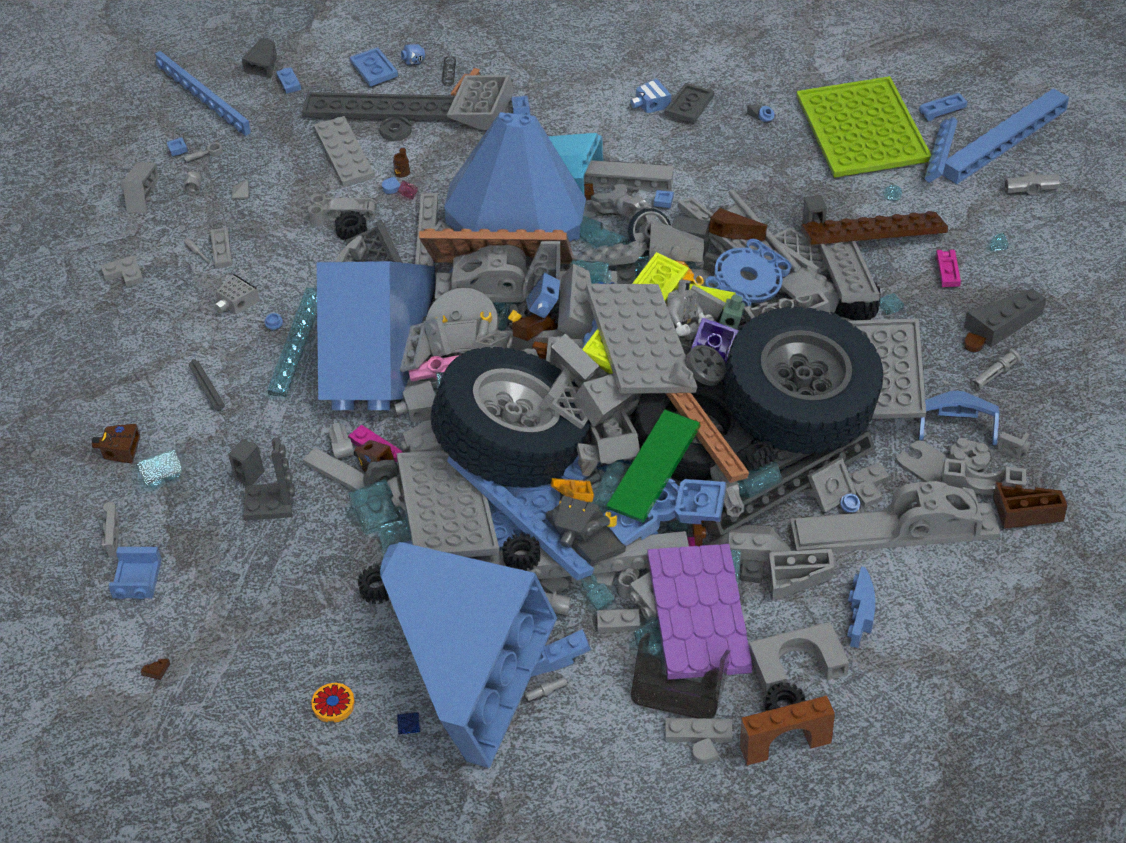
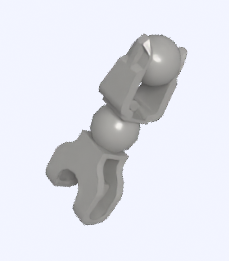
(620, 202)

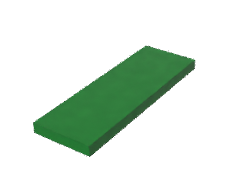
(653, 466)

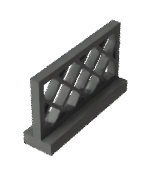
(387, 247)

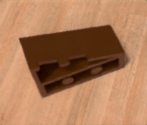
(1028, 507)

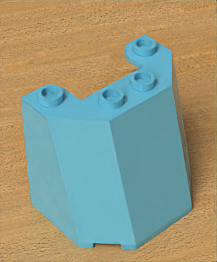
(577, 153)

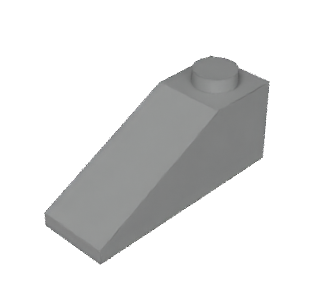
(416, 348)

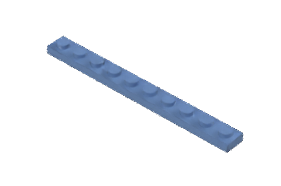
(203, 93)
(528, 523)

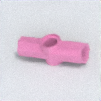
(428, 368)

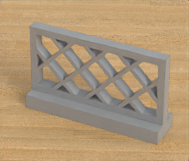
(798, 256)
(557, 394)

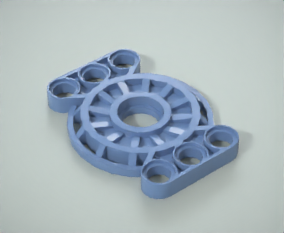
(754, 262)

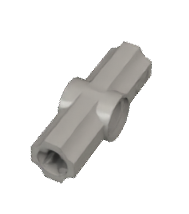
(1032, 183)
(732, 501)

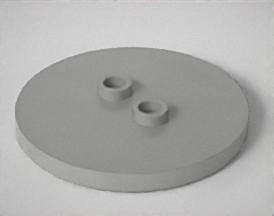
(464, 305)

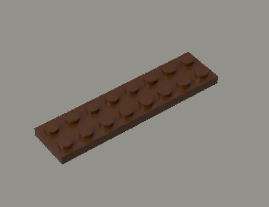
(874, 228)

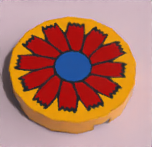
(333, 702)

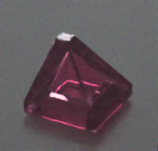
(407, 189)

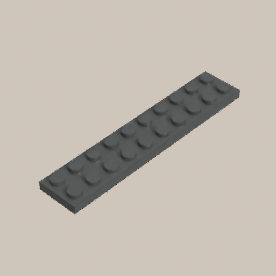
(377, 106)

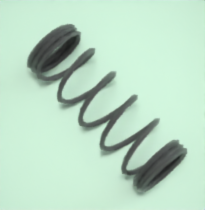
(450, 66)

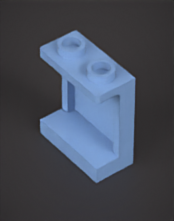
(136, 572)

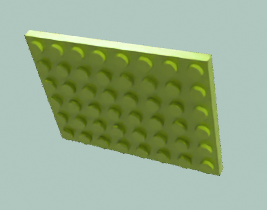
(863, 126)

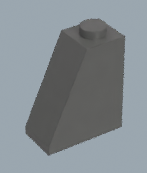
(260, 58)

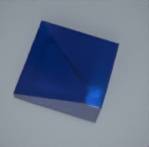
(408, 723)

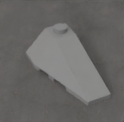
(545, 261)

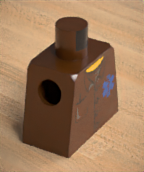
(118, 442)
(372, 452)

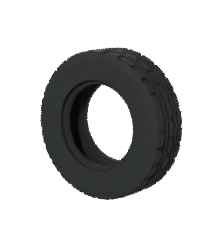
(696, 460)

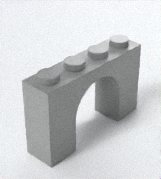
(568, 354)
(817, 640)

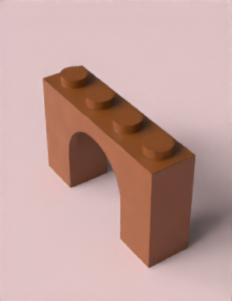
(760, 729)

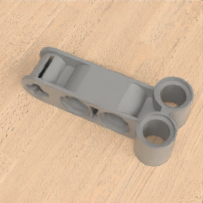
(328, 209)

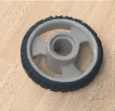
(649, 214)

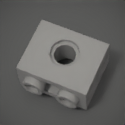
(642, 595)

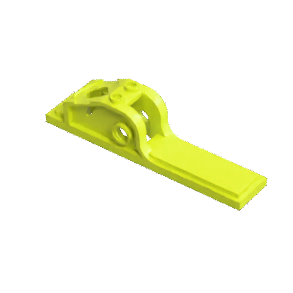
(658, 271)

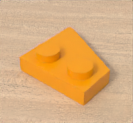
(574, 489)

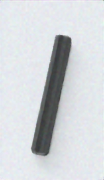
(206, 385)

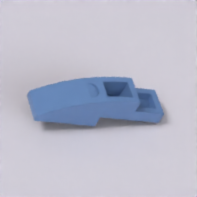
(862, 607)
(561, 653)

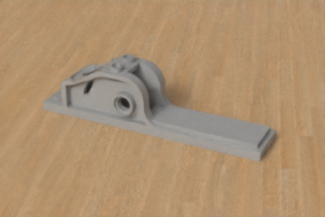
(491, 273)
(898, 522)

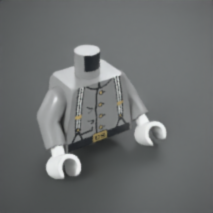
(684, 307)

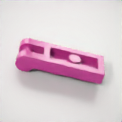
(948, 268)

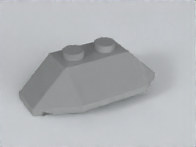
(753, 542)

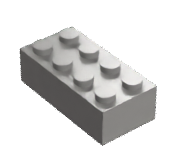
(615, 438)

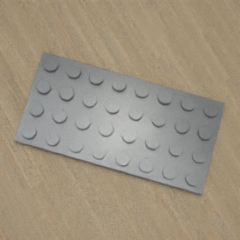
(638, 337)
(444, 506)

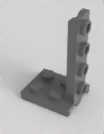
(275, 499)

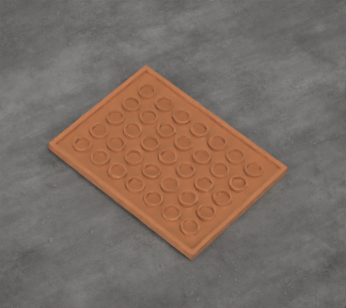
(448, 244)

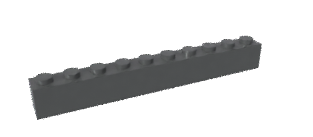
(794, 481)

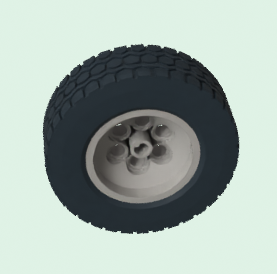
(493, 420)

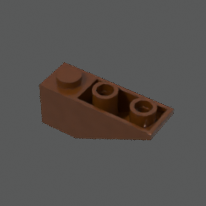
(734, 226)

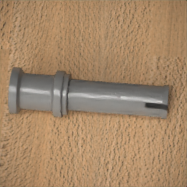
(1001, 365)

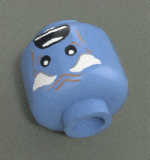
(413, 54)

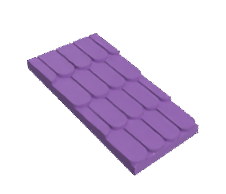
(698, 610)

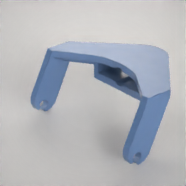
(961, 405)

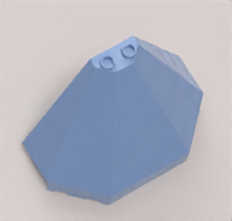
(515, 183)

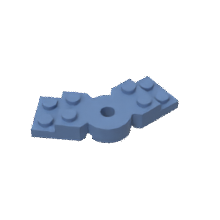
(688, 503)

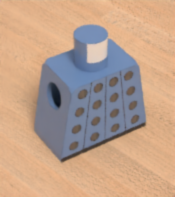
(539, 299)

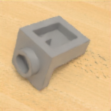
(1013, 446)
(588, 458)

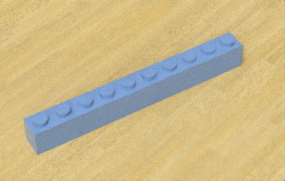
(1005, 136)

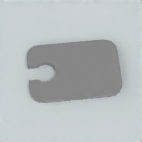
(928, 466)

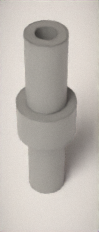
(546, 689)

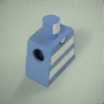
(651, 97)

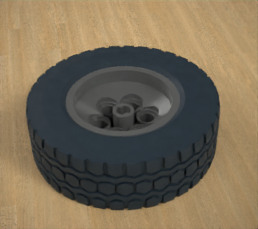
(802, 380)

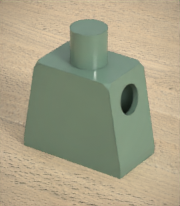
(732, 312)

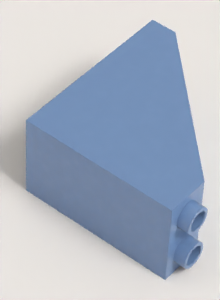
(365, 328)
(472, 637)

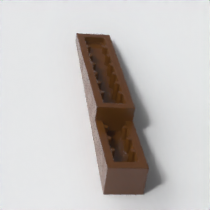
(532, 326)

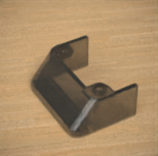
(676, 695)

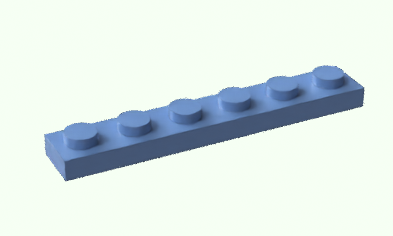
(941, 149)

